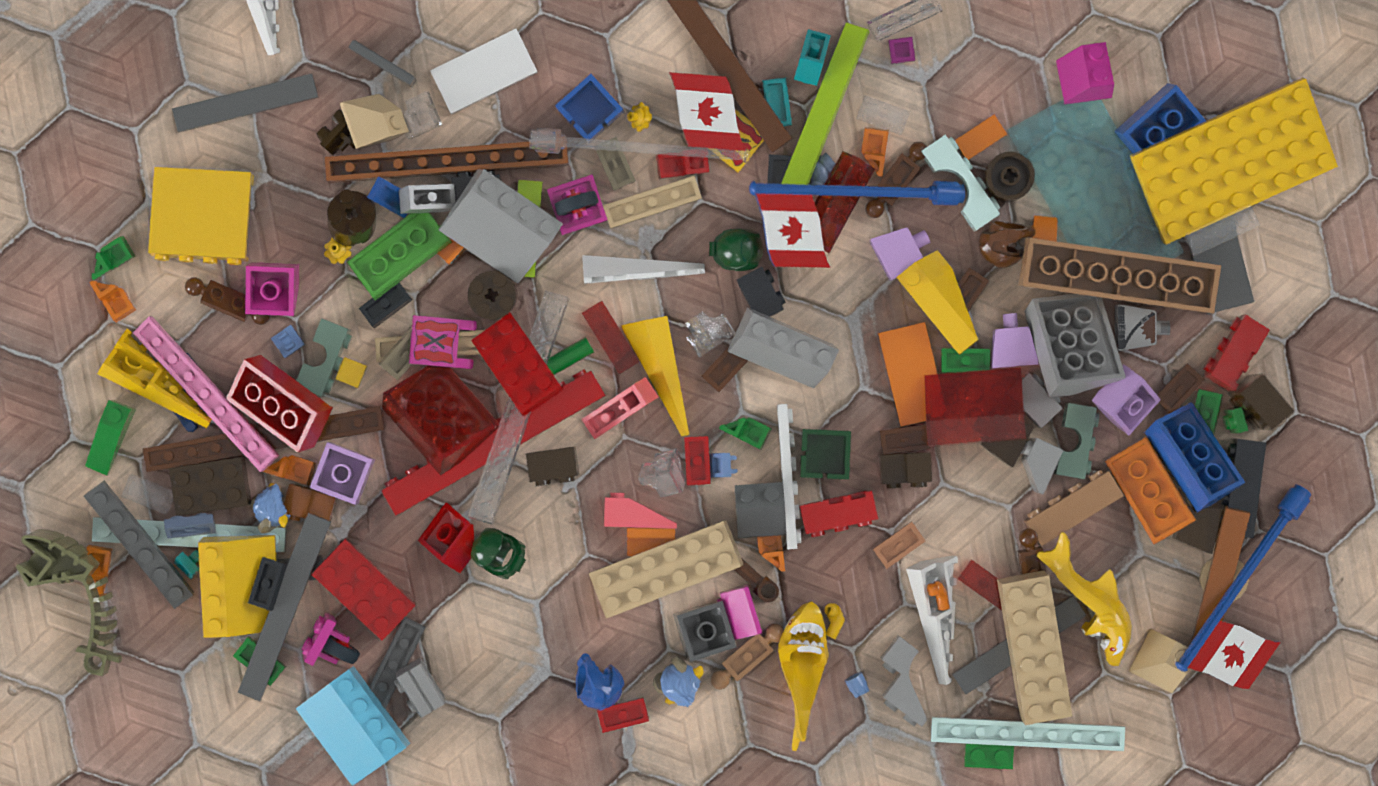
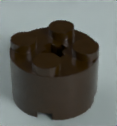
(1015, 164)
(361, 214)
(480, 288)

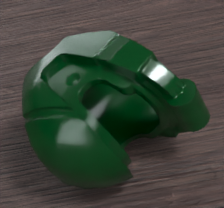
(737, 249)
(491, 549)

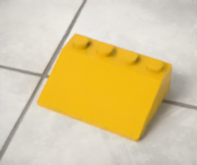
(226, 581)

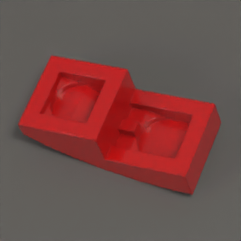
(677, 166)

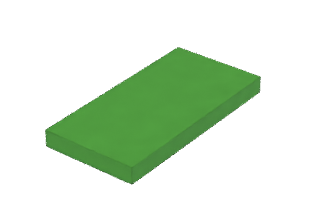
(398, 253)

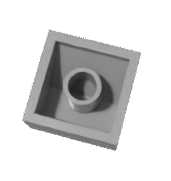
(1040, 462)

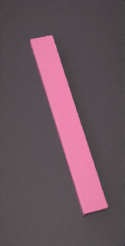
(206, 394)

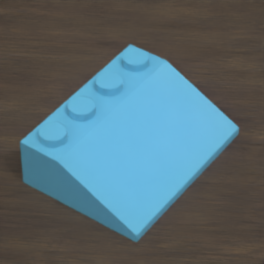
(353, 726)

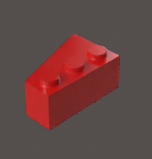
(1235, 352)
(838, 513)

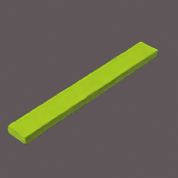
(826, 105)

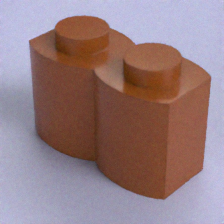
(304, 500)

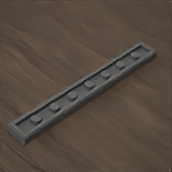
(285, 608)

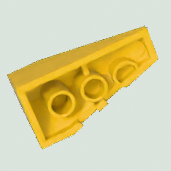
(938, 294)

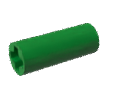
(570, 356)

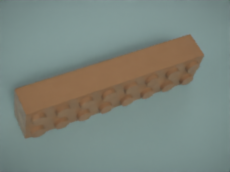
(1119, 275)

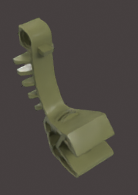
(62, 561)

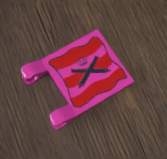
(436, 341)

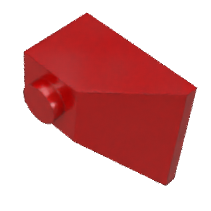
(449, 538)

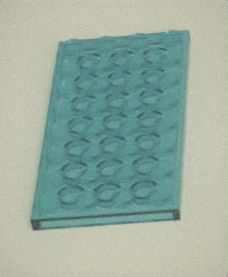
(1089, 179)

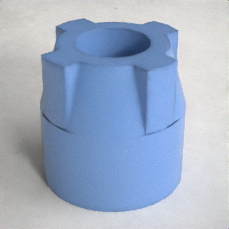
(857, 684)

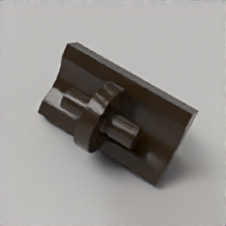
(337, 138)

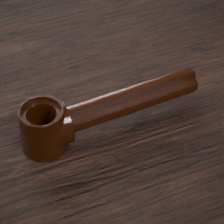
(756, 581)

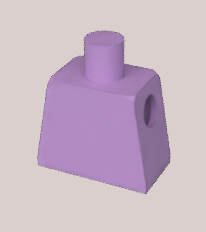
(898, 250)
(1012, 345)

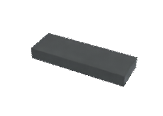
(382, 63)

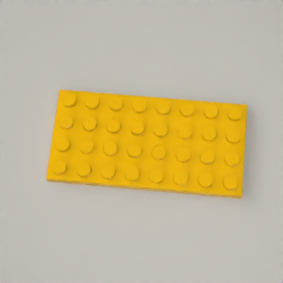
(1234, 160)

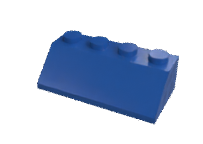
(1194, 456)

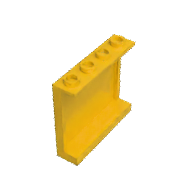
(200, 215)

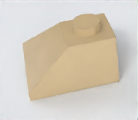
(373, 120)
(1157, 661)

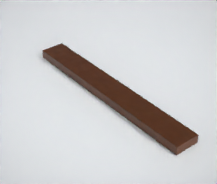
(728, 65)

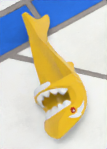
(1099, 596)
(802, 659)

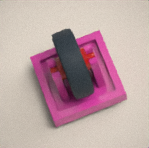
(577, 204)
(328, 643)

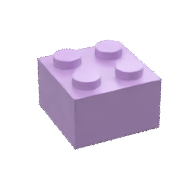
(1126, 401)
(342, 473)

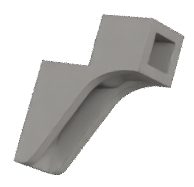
(901, 692)

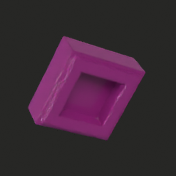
(901, 50)

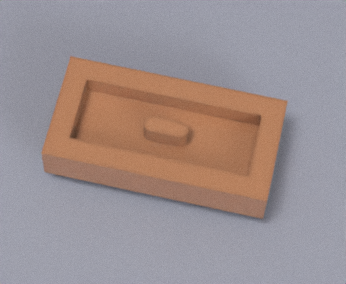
(899, 545)

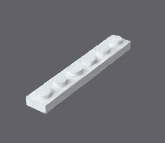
(788, 465)

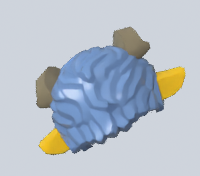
(269, 509)
(678, 682)

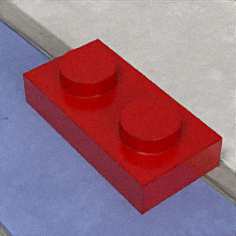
(697, 460)
(623, 715)

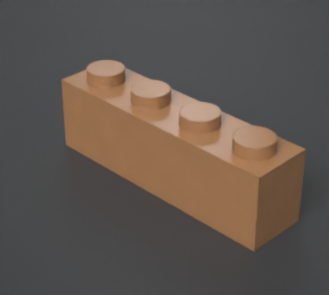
(1074, 507)

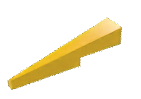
(655, 351)
(138, 372)

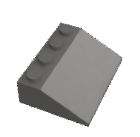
(500, 225)
(1073, 343)

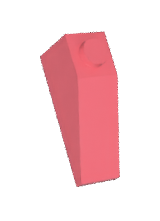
(620, 408)
(629, 513)

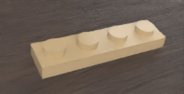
(652, 202)

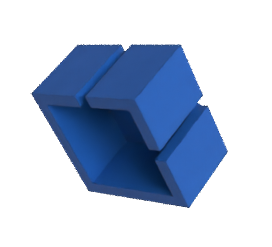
(589, 108)

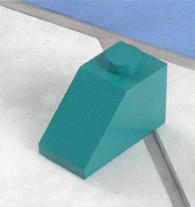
(812, 57)

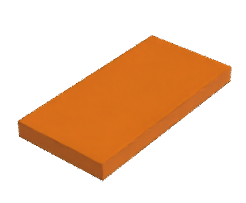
(907, 360)
(1150, 490)

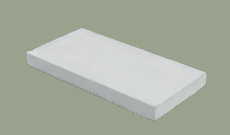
(483, 71)

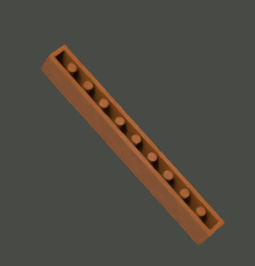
(439, 162)

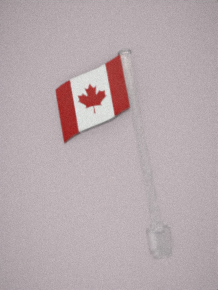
(705, 119)

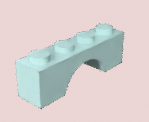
(943, 156)

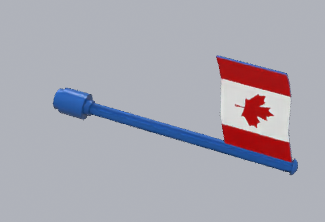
(794, 224)
(1229, 649)

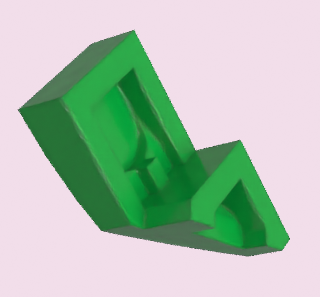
(112, 256)
(748, 431)

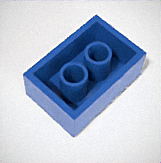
(1159, 119)

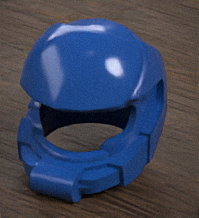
(597, 688)

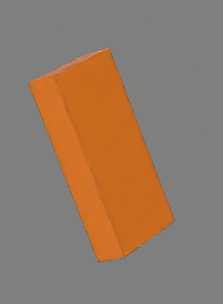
(980, 137)

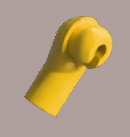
(836, 619)

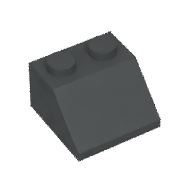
(760, 510)
(704, 630)

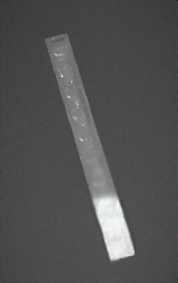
(512, 422)

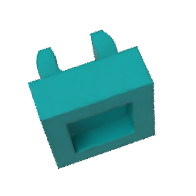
(187, 564)

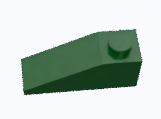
(109, 436)

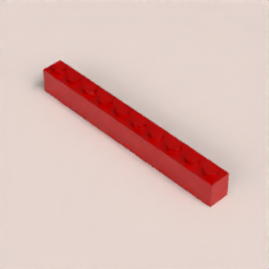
(426, 481)

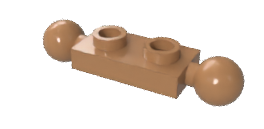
(747, 657)

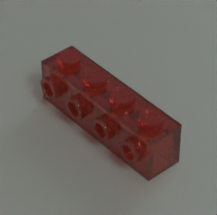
(834, 209)

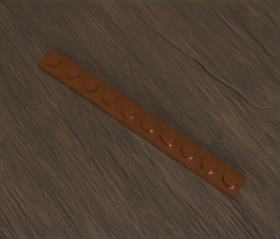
(222, 447)

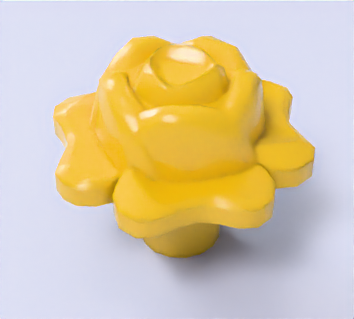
(640, 117)
(337, 252)

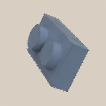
(189, 526)

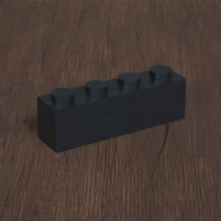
(1249, 461)

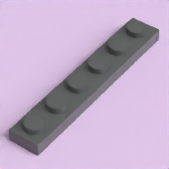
(139, 544)

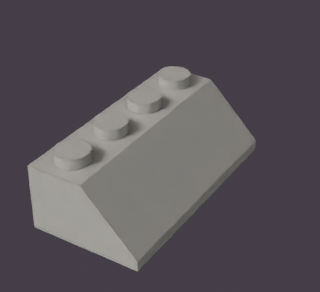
(783, 348)

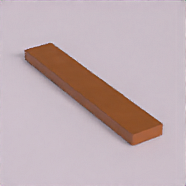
(1223, 563)

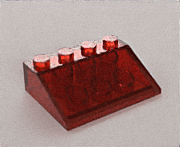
(975, 407)
(439, 416)

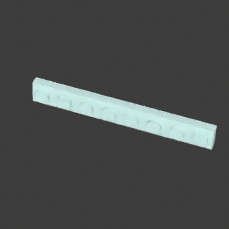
(157, 532)
(1033, 735)

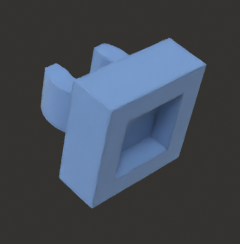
(288, 341)
(721, 465)

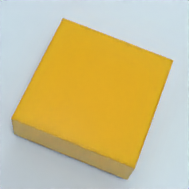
(351, 372)

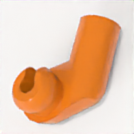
(938, 590)

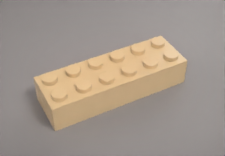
(666, 569)
(1034, 647)

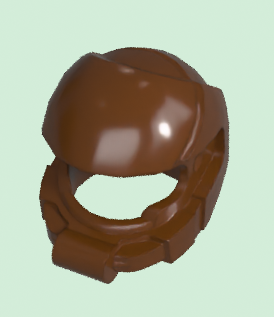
(995, 242)

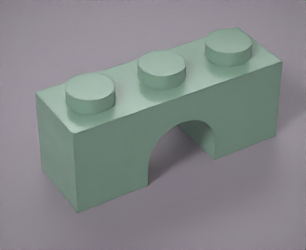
(334, 340)
(1082, 421)

